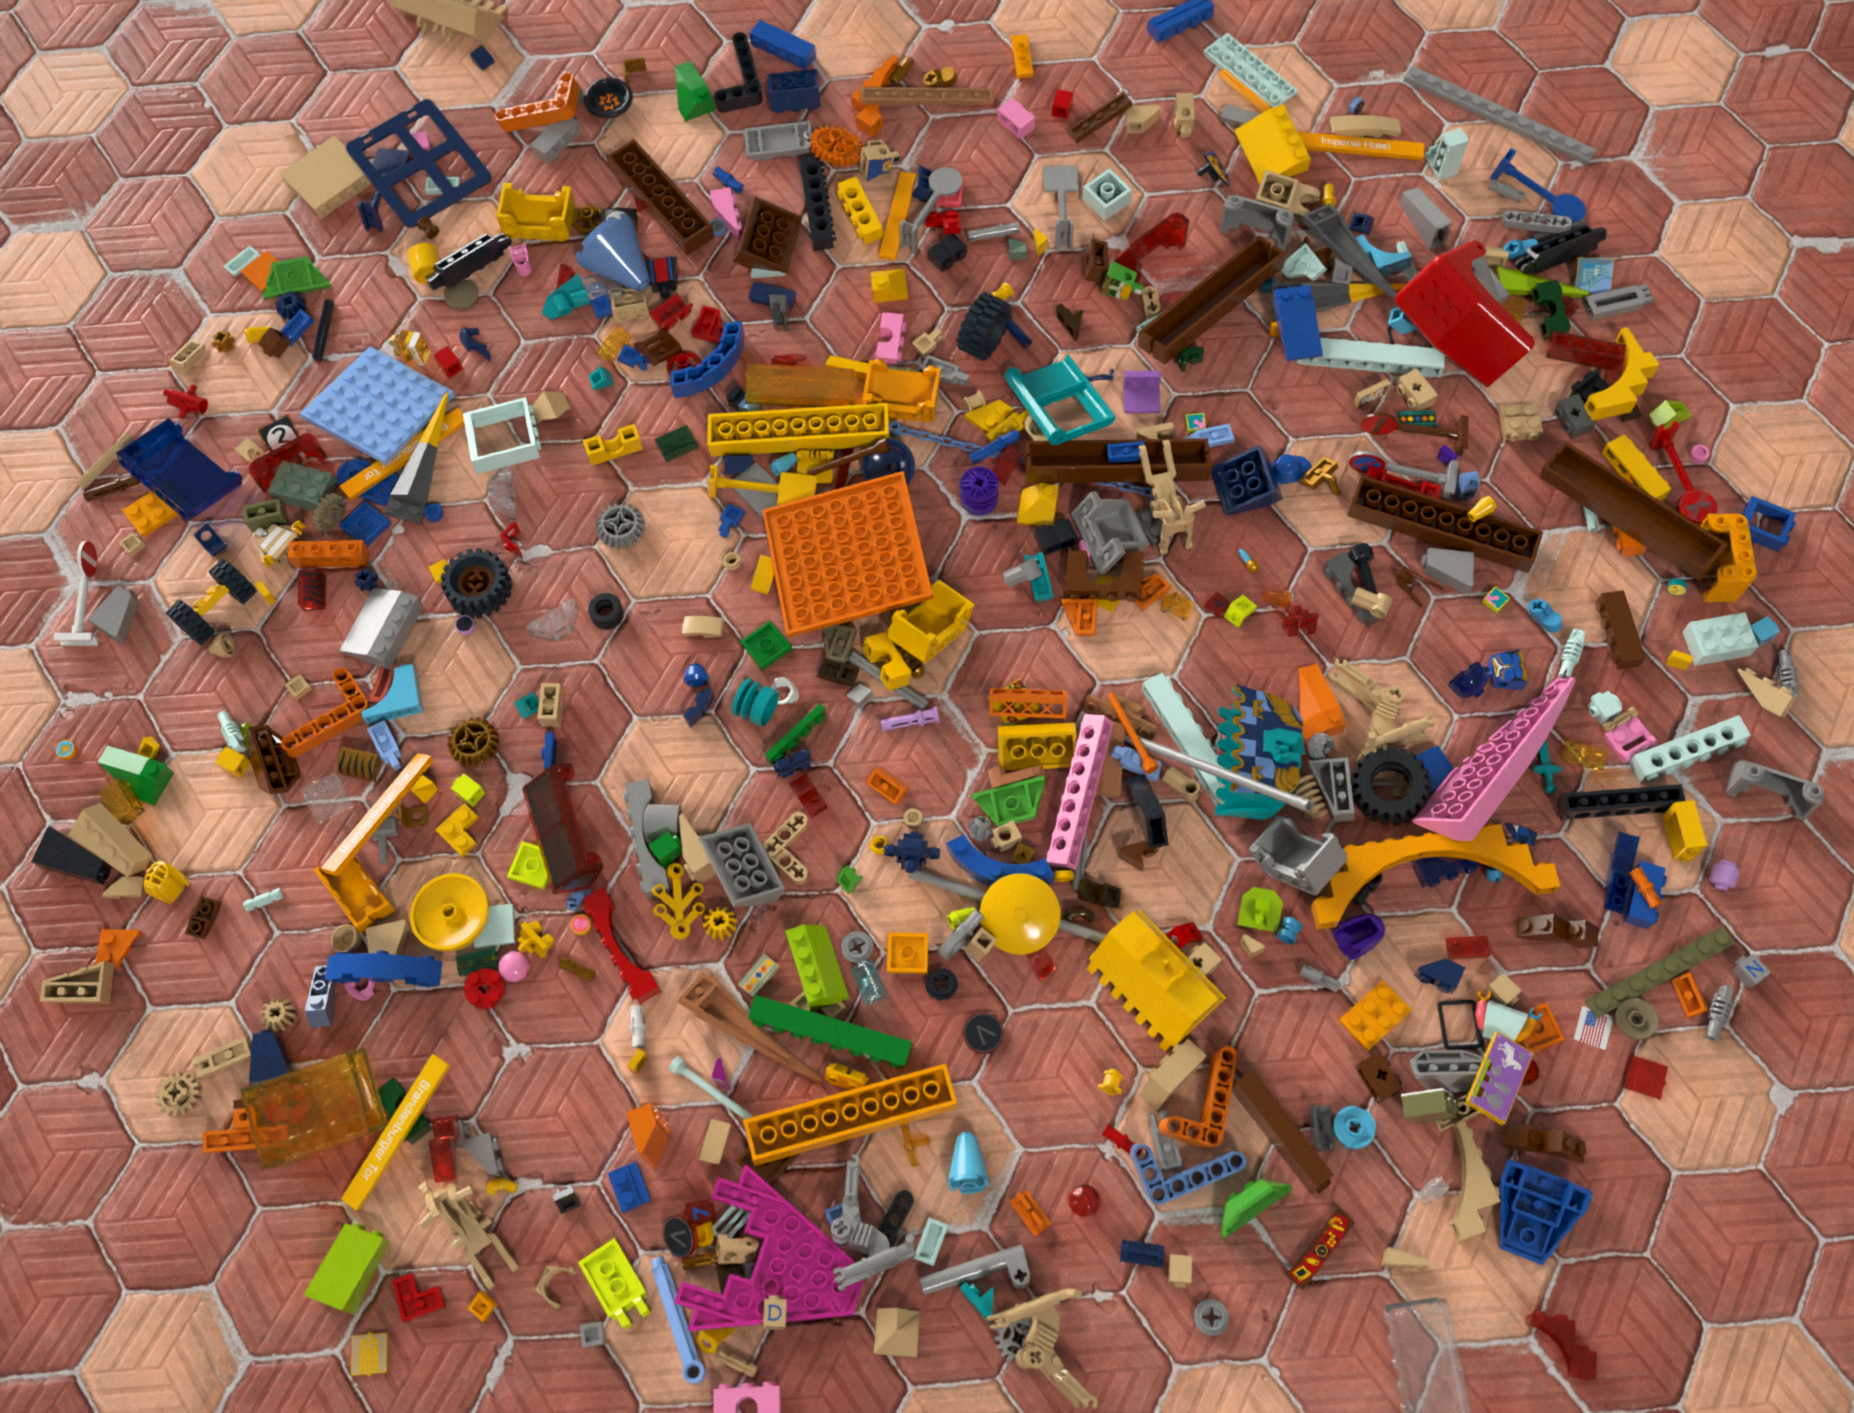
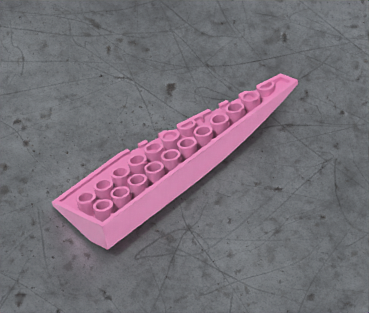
(1478, 787)

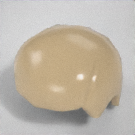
(346, 938)

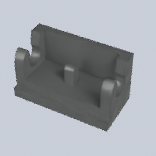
(780, 310)
(1321, 1128)

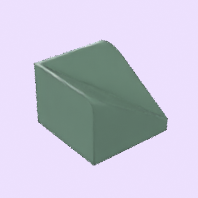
(1017, 250)

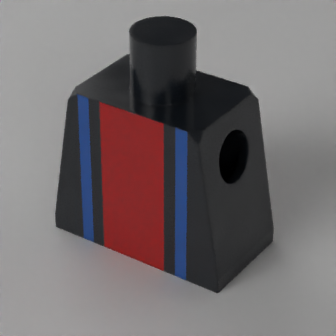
(663, 275)

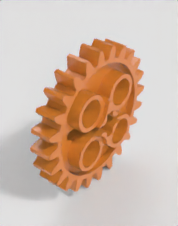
(836, 146)

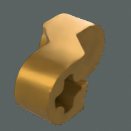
(937, 78)

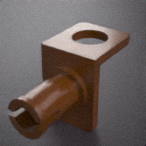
(1322, 254)

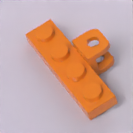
(230, 1140)

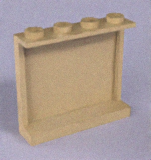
(325, 177)

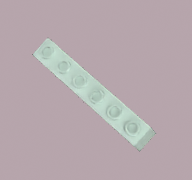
(1732, 728)

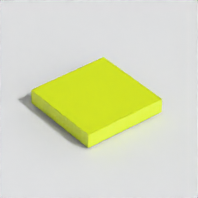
(529, 867)

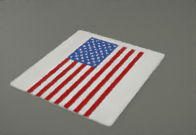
(1593, 1030)

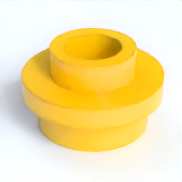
(876, 840)

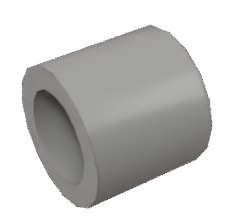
(662, 819)

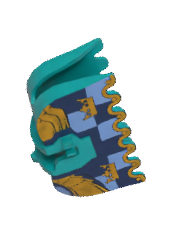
(1260, 744)

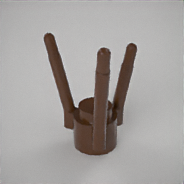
(1407, 576)

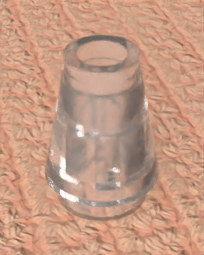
(1433, 1190)

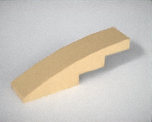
(1365, 125)

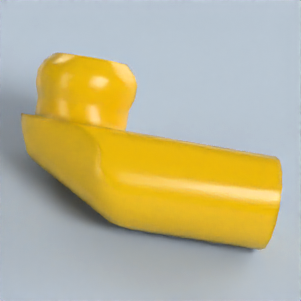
(501, 1183)

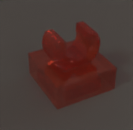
(1570, 306)
(1042, 966)

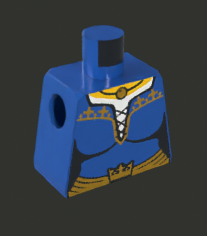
(1507, 670)

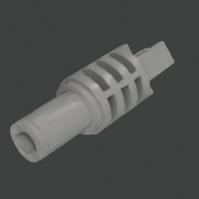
(1788, 673)
(1719, 1012)

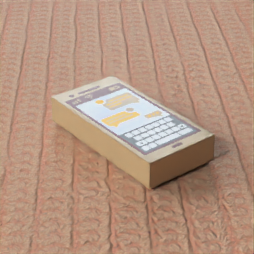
(1372, 393)

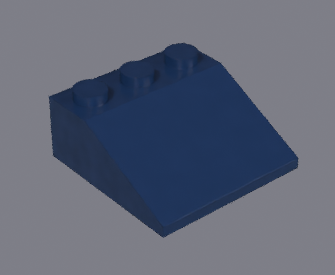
(794, 91)
(1246, 482)

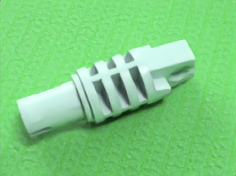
(1572, 653)
(231, 732)

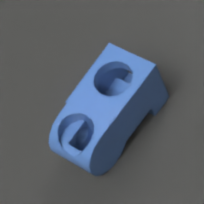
(1467, 483)

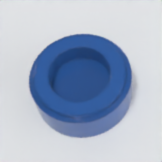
(433, 512)

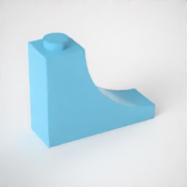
(401, 700)

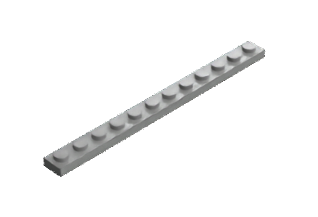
(1500, 115)

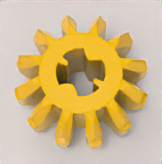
(718, 917)

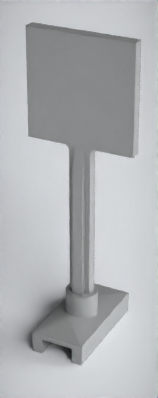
(1062, 180)

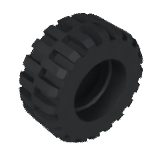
(1396, 761)

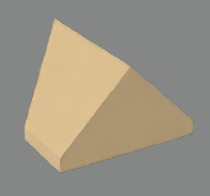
(550, 405)

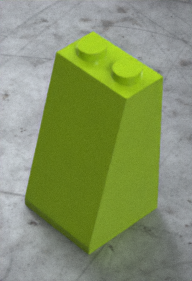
(348, 1268)

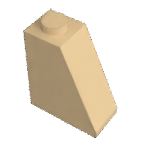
(388, 937)

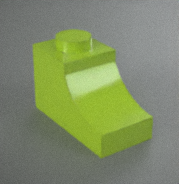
(1669, 412)

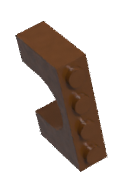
(1126, 587)

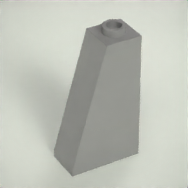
(1426, 217)

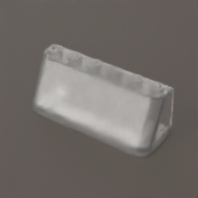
(1426, 1357)

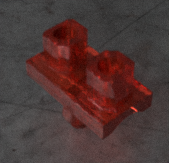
(1298, 619)

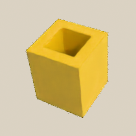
(232, 762)

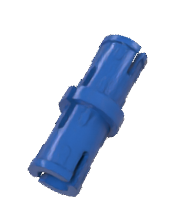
(728, 180)

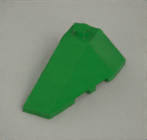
(692, 92)
(144, 774)

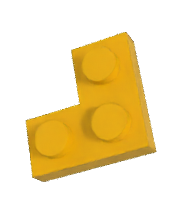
(454, 829)

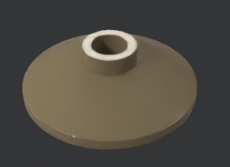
(1640, 1010)

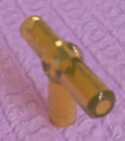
(910, 1144)

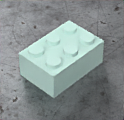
(1720, 639)

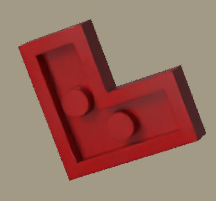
(948, 220)
(416, 1304)

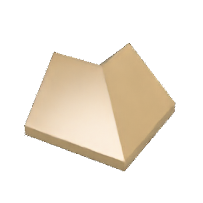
(897, 1332)

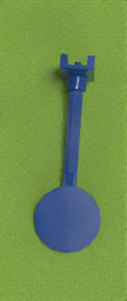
(1563, 205)

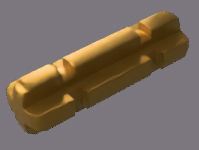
(577, 969)
(699, 1261)

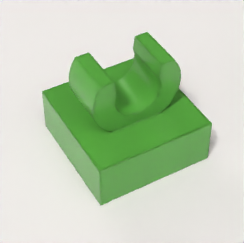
(848, 879)

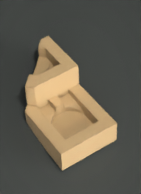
(125, 887)

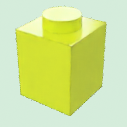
(467, 790)

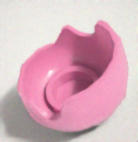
(514, 966)

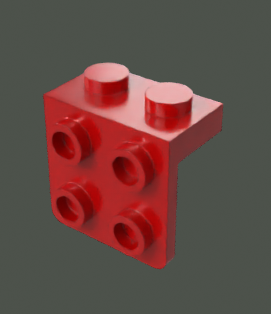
(669, 312)

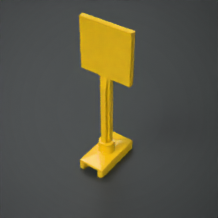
(790, 488)

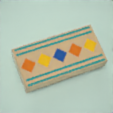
(759, 975)

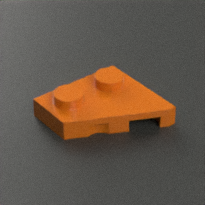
(1082, 615)
(115, 945)

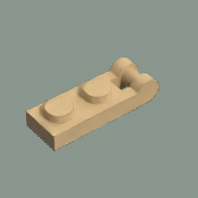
(222, 1058)

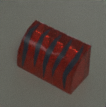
(311, 590)

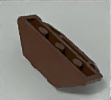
(271, 765)

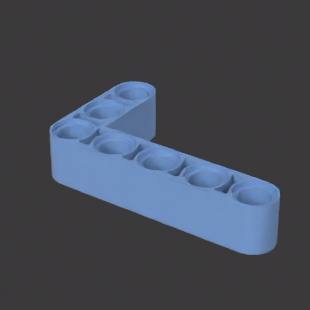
(1184, 1176)

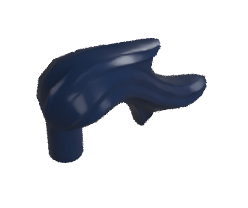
(470, 344)

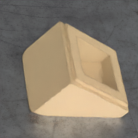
(1251, 946)

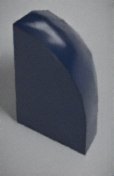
(737, 464)

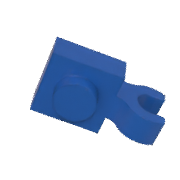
(731, 518)

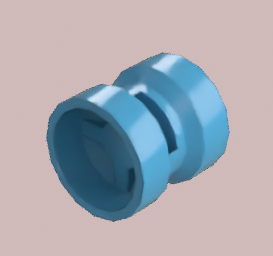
(1289, 930)

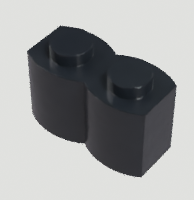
(947, 252)
(1055, 536)

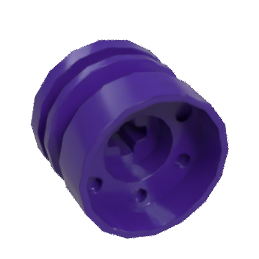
(979, 499)

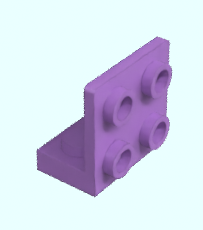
(1141, 391)

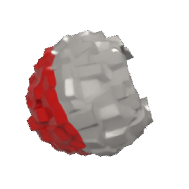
(1318, 745)

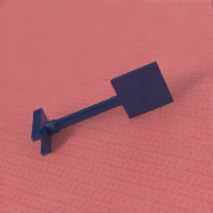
(385, 162)

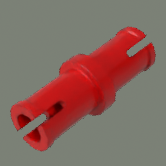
(1122, 1141)

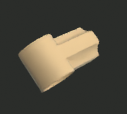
(1376, 604)
(1180, 783)

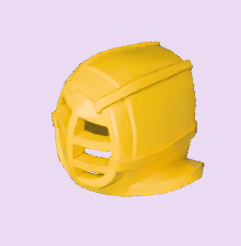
(164, 882)

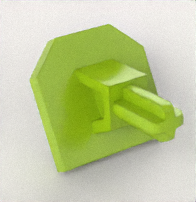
(1260, 909)

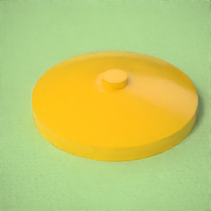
(449, 912)
(1020, 913)

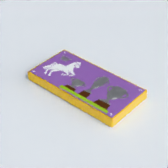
(1499, 1078)

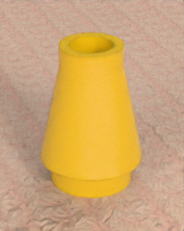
(255, 334)
(1483, 508)

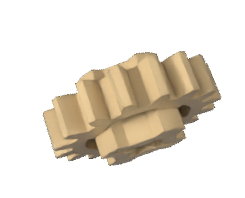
(179, 1096)

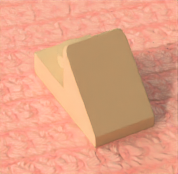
(1161, 431)

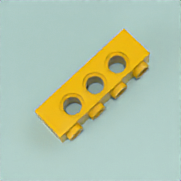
(860, 210)

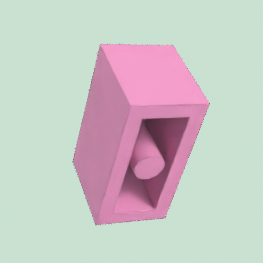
(1016, 118)

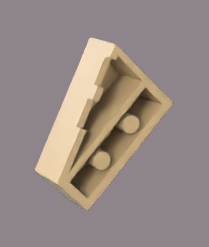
(83, 986)
(1171, 1073)

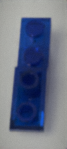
(1618, 877)

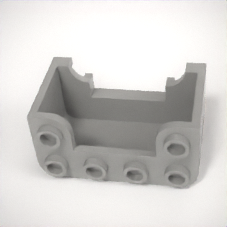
(1296, 858)

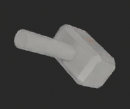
(388, 828)

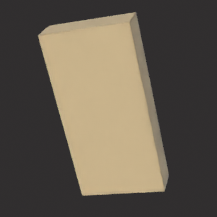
(715, 1142)

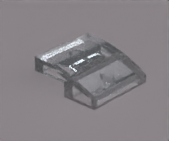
(599, 286)

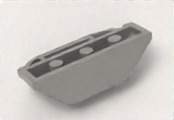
(1446, 1069)

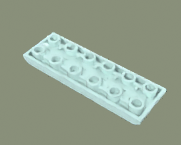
(1250, 70)

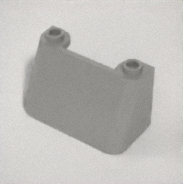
(1259, 215)
(1802, 794)

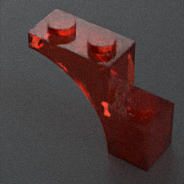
(443, 1147)
(1580, 1360)

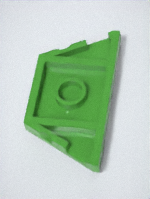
(294, 275)
(1013, 801)

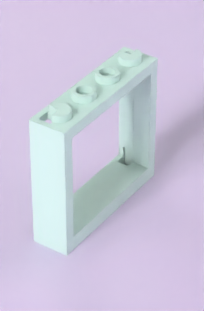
(497, 414)

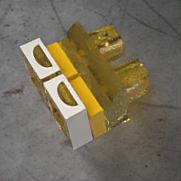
(410, 346)

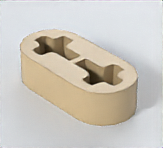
(1149, 302)

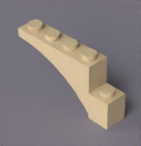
(1476, 1189)

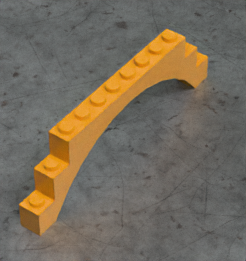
(1373, 858)

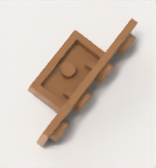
(1134, 712)

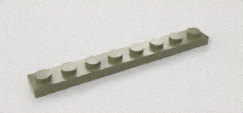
(1659, 972)

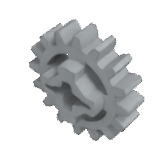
(1008, 1343)

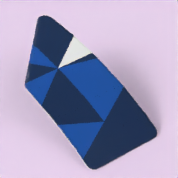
(1522, 834)

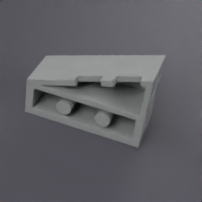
(1334, 786)

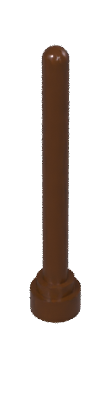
(881, 446)

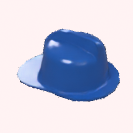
(1290, 468)

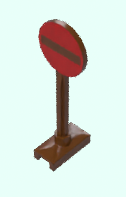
(1386, 423)

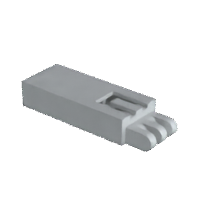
(1608, 303)

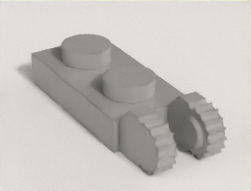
(1166, 1148)

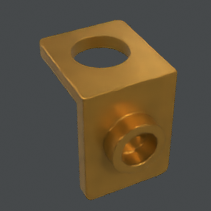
(633, 65)
(405, 815)

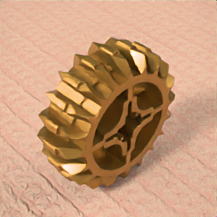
(458, 746)

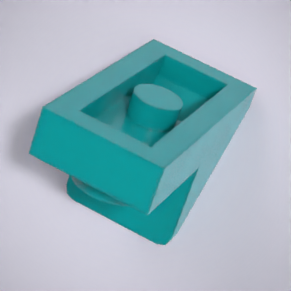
(984, 1304)

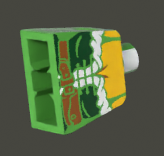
(1120, 282)

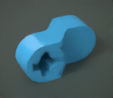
(1518, 248)
(1545, 615)

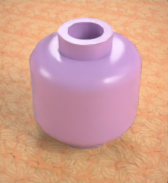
(1724, 875)

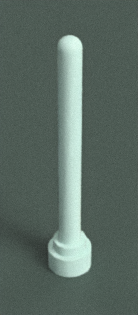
(679, 1067)

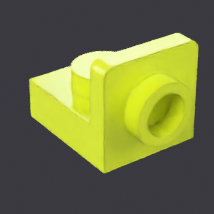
(1239, 610)

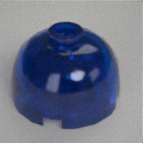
(1470, 682)

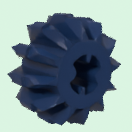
(289, 304)

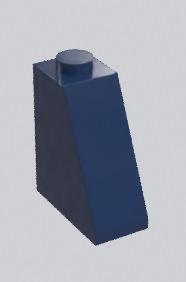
(267, 1057)

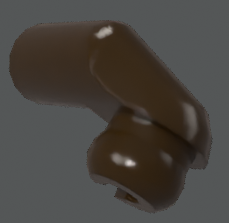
(1076, 911)

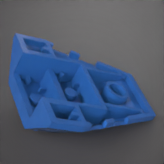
(1537, 1210)

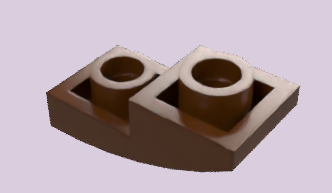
(204, 918)

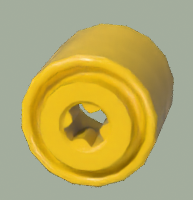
(422, 260)

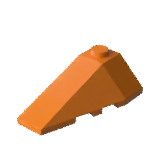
(1318, 704)

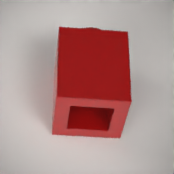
(1062, 104)
(448, 362)

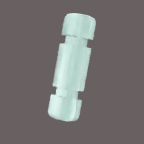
(263, 899)

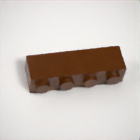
(1620, 630)

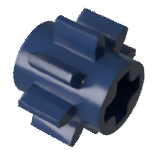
(366, 580)

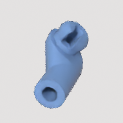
(576, 898)

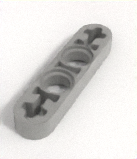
(1511, 217)

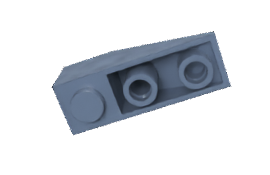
(321, 999)

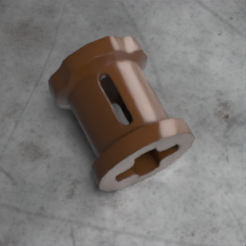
(428, 227)

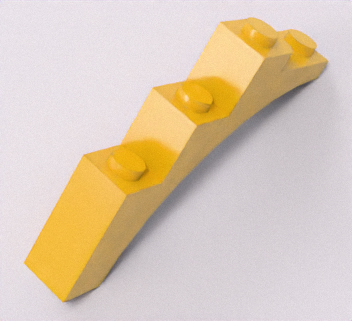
(1621, 396)

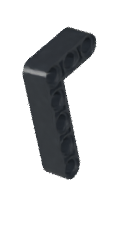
(743, 95)

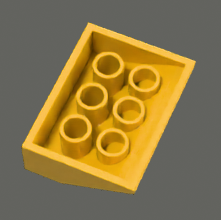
(1273, 144)

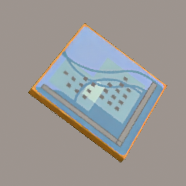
(1594, 274)

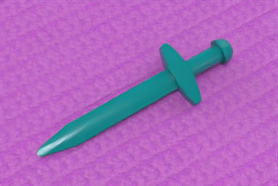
(1547, 769)

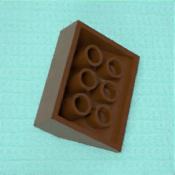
(767, 237)

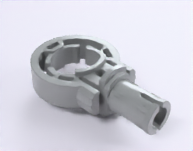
(960, 936)

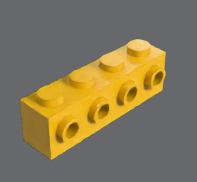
(1633, 466)

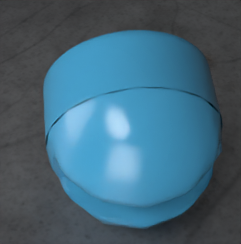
(1493, 875)

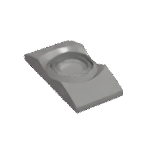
(778, 140)

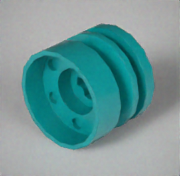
(755, 702)

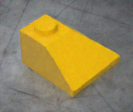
(889, 285)
(1038, 505)

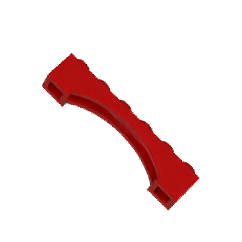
(601, 908)

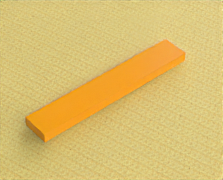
(898, 212)

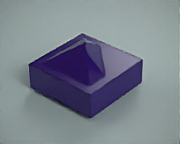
(1446, 455)

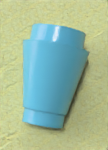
(783, 464)

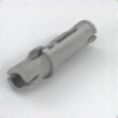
(995, 231)

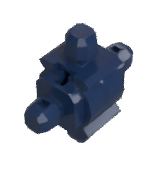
(912, 852)

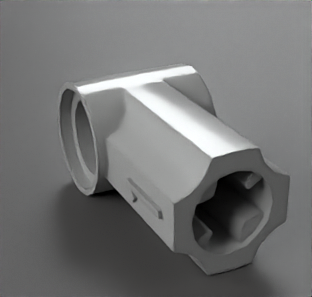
(1025, 571)

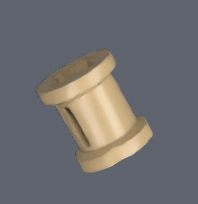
(974, 401)

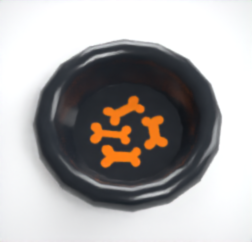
(608, 98)

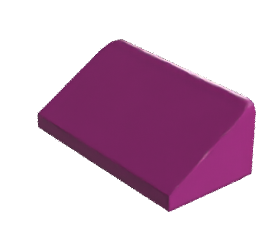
(720, 1075)

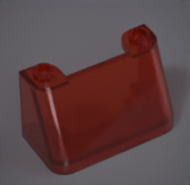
(1169, 232)
(262, 463)

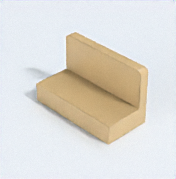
(1495, 256)

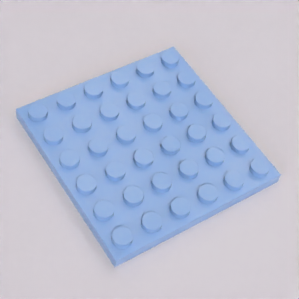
(376, 405)

